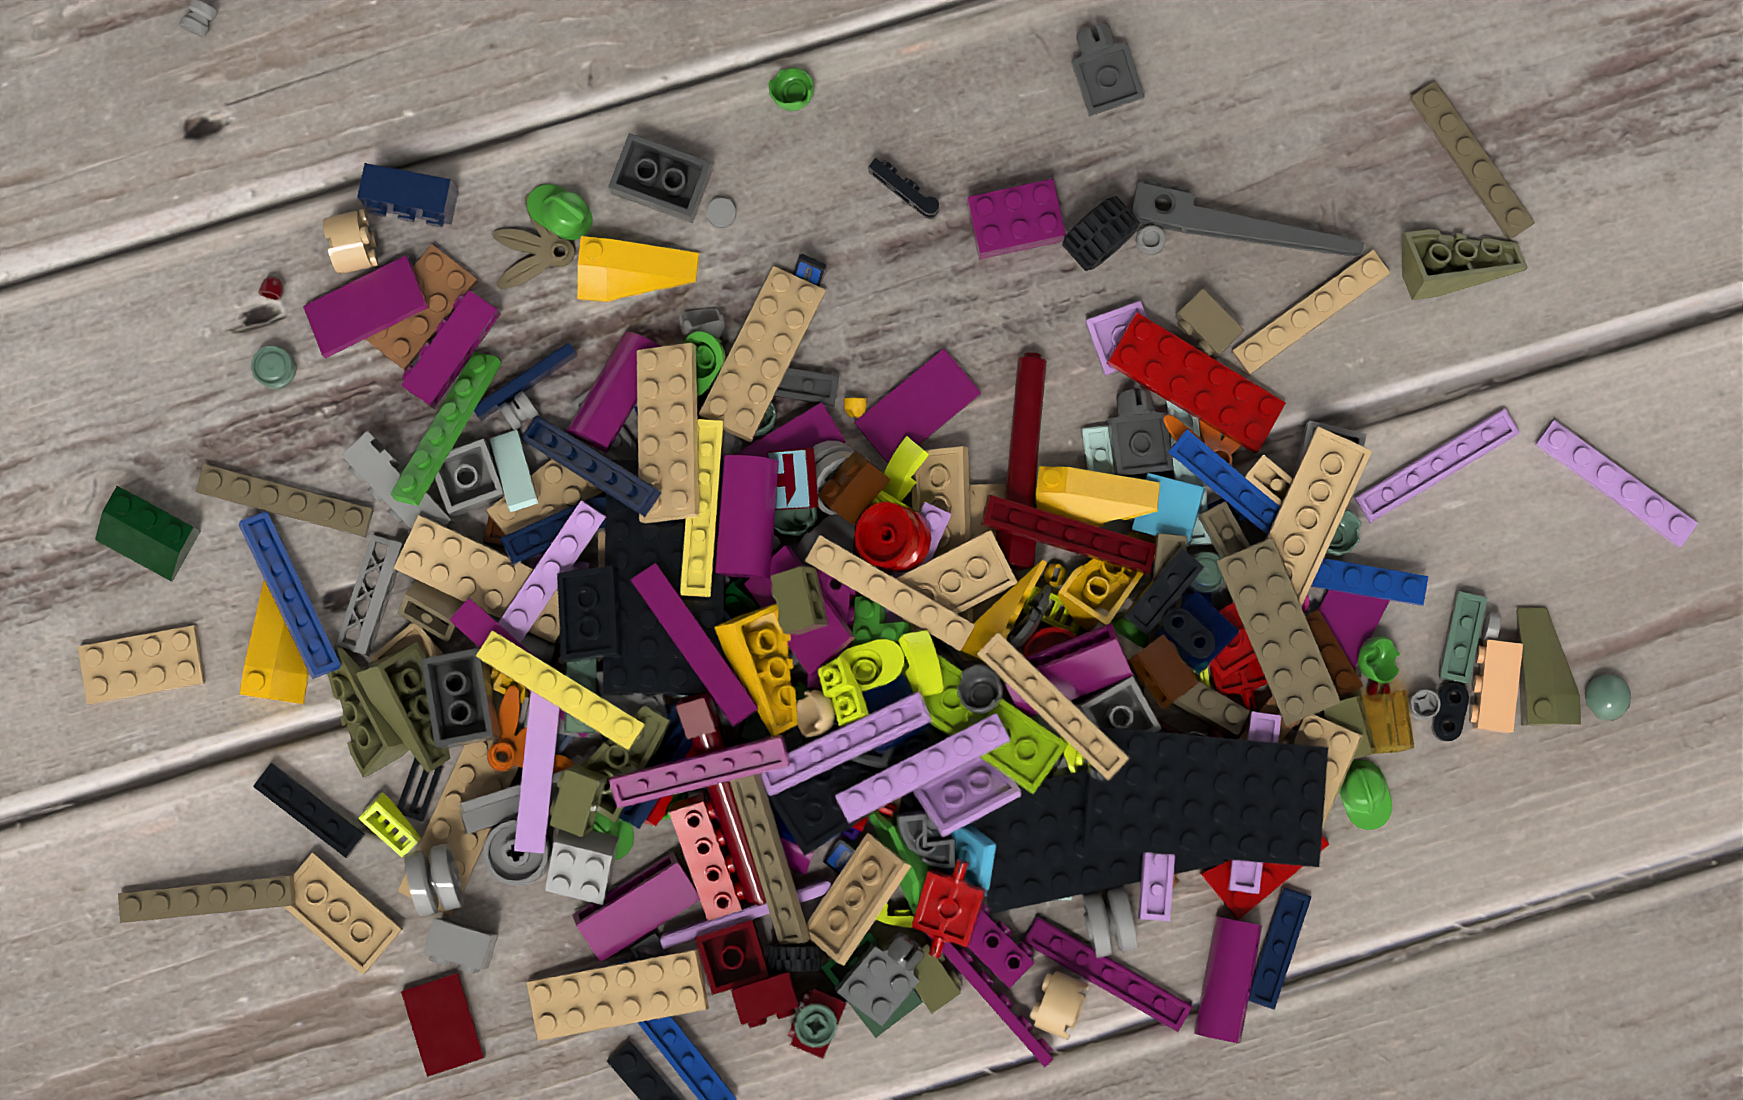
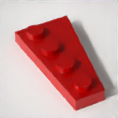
(1242, 902)

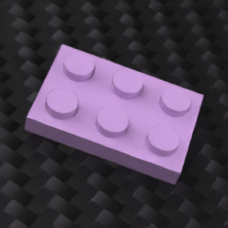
(965, 795)

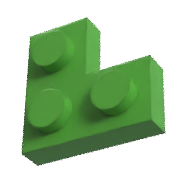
(871, 626)

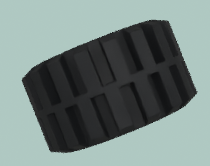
(1100, 233)

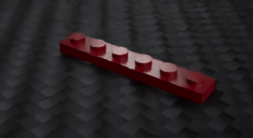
(1068, 534)

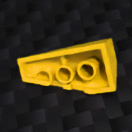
(623, 269)
(1094, 495)
(1099, 589)
(1001, 615)
(272, 661)
(762, 663)

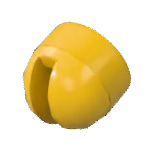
(854, 406)
(1062, 576)

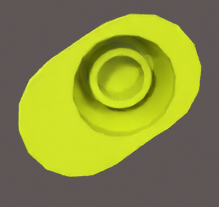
(874, 663)

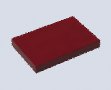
(442, 1024)

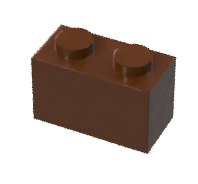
(853, 487)
(1163, 671)

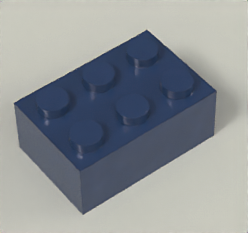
(407, 195)

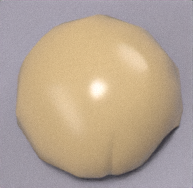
(815, 714)

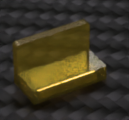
(1389, 721)

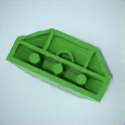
(914, 880)

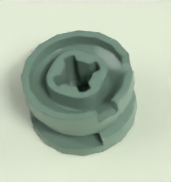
(273, 367)
(1210, 577)
(816, 1025)

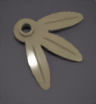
(542, 247)

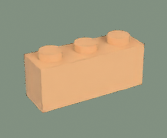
(1496, 686)

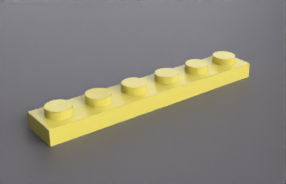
(701, 530)
(560, 690)

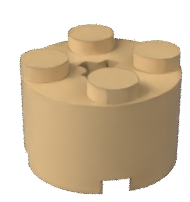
(350, 241)
(1060, 1004)

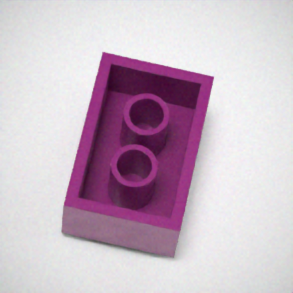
(1016, 219)

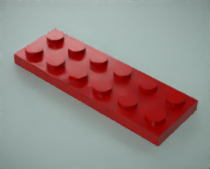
(1196, 383)

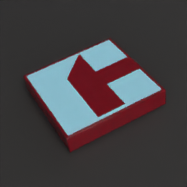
(795, 479)

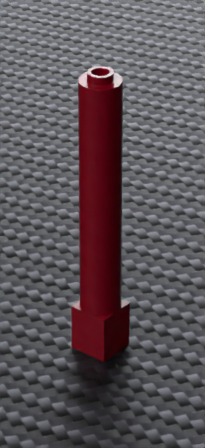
(1024, 453)
(702, 727)

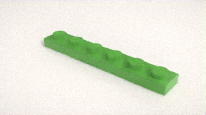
(445, 429)

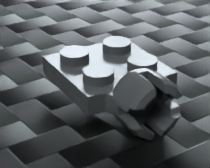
(1105, 71)
(1139, 436)
(882, 978)

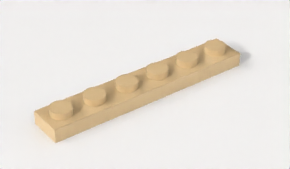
(1310, 312)
(889, 592)
(1053, 706)

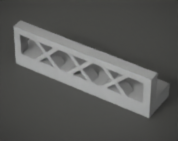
(379, 598)
(497, 807)

